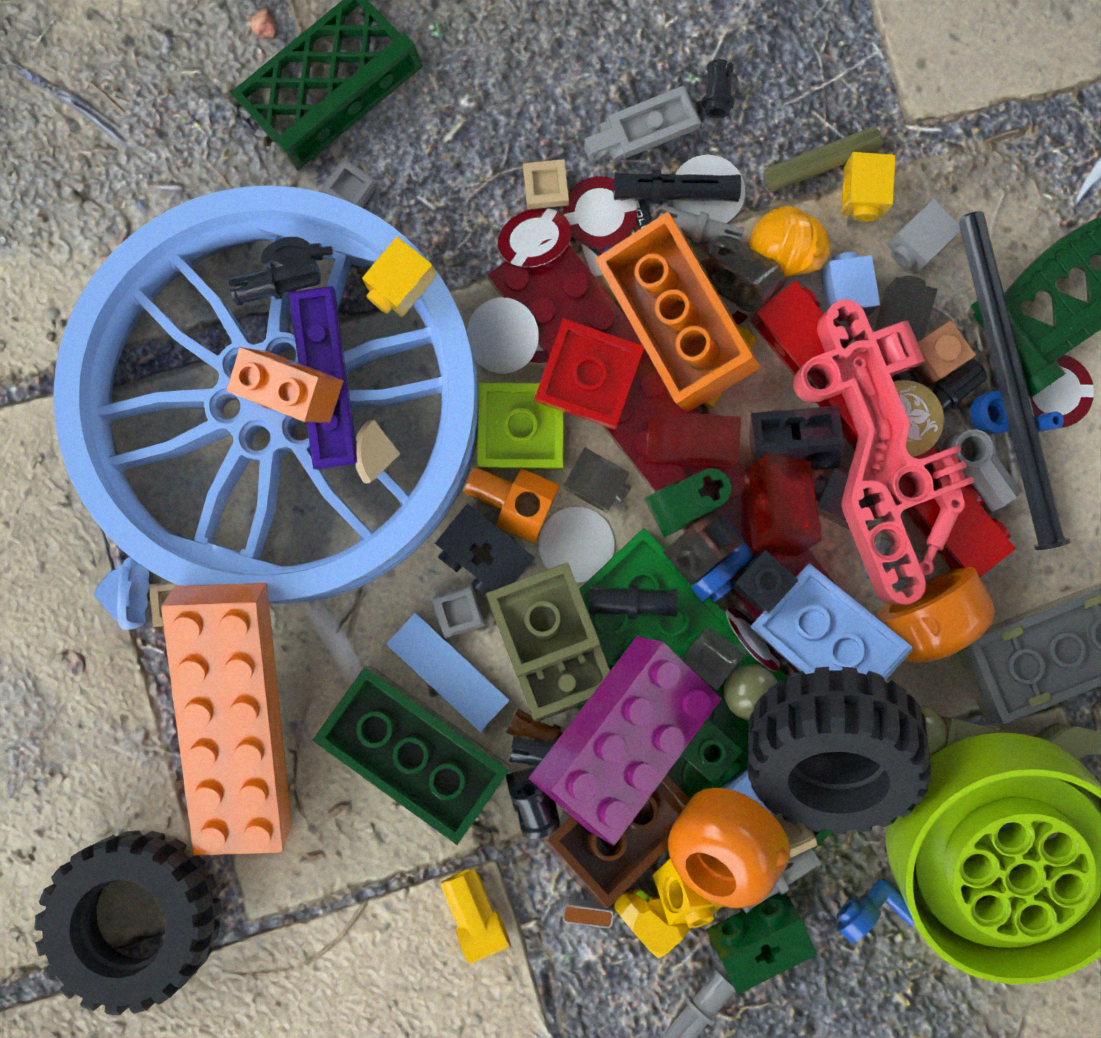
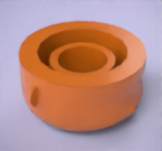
(945, 618)
(728, 848)

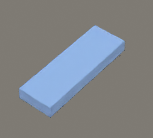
(448, 671)

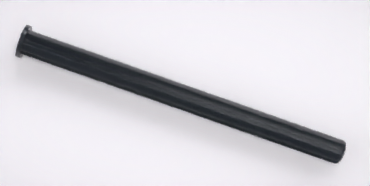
(1011, 381)

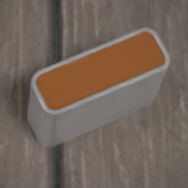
(586, 913)

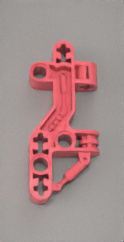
(881, 456)

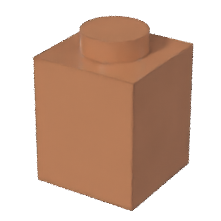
(943, 353)

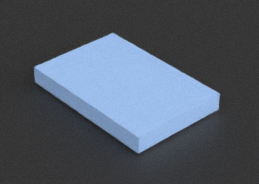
(827, 627)

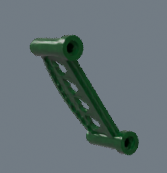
(1073, 319)

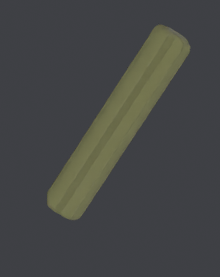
(821, 159)

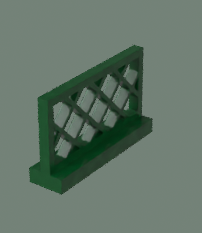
(346, 97)

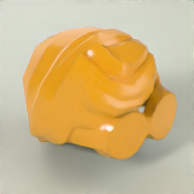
(791, 240)

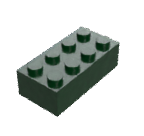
(412, 753)

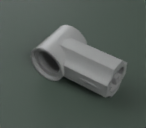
(990, 476)

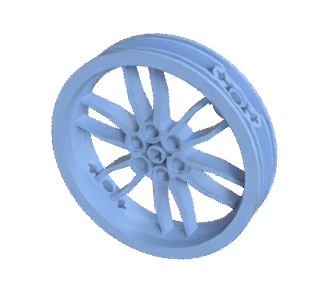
(111, 309)

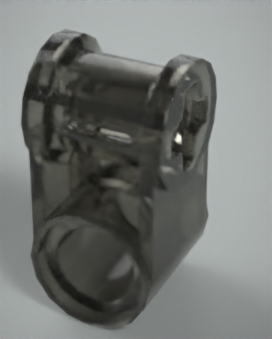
(745, 275)

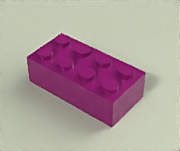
(625, 738)

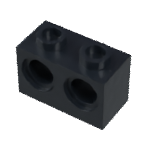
(799, 434)

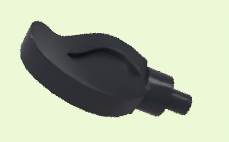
(293, 250)

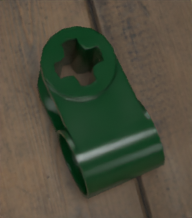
(681, 503)

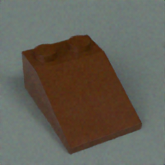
(611, 869)

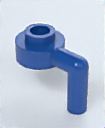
(998, 422)
(717, 581)
(860, 916)

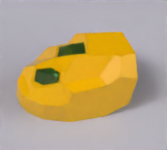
(649, 922)

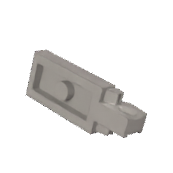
(644, 126)

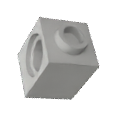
(923, 237)

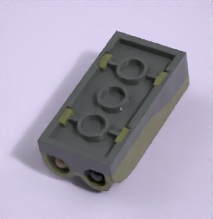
(1038, 657)

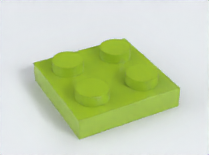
(516, 429)

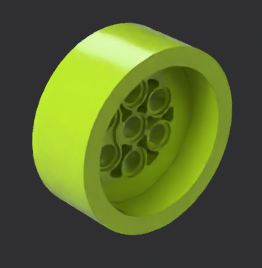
(970, 796)

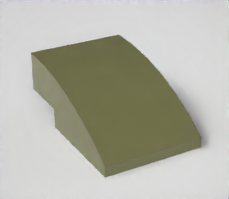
(549, 641)

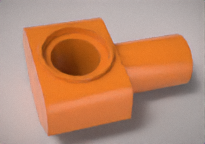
(504, 495)

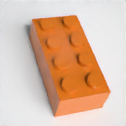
(677, 313)

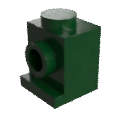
(724, 765)

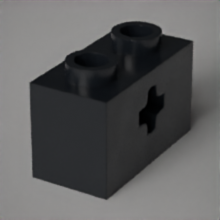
(474, 529)

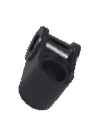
(535, 809)

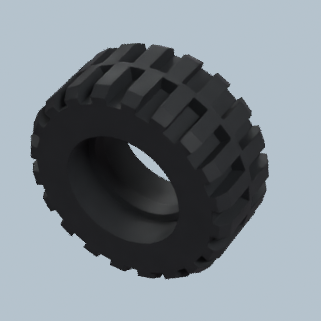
(838, 750)
(83, 956)

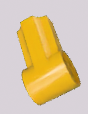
(478, 925)

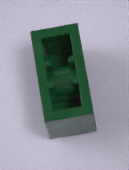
(761, 942)

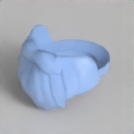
(125, 594)

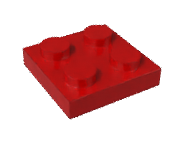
(589, 373)

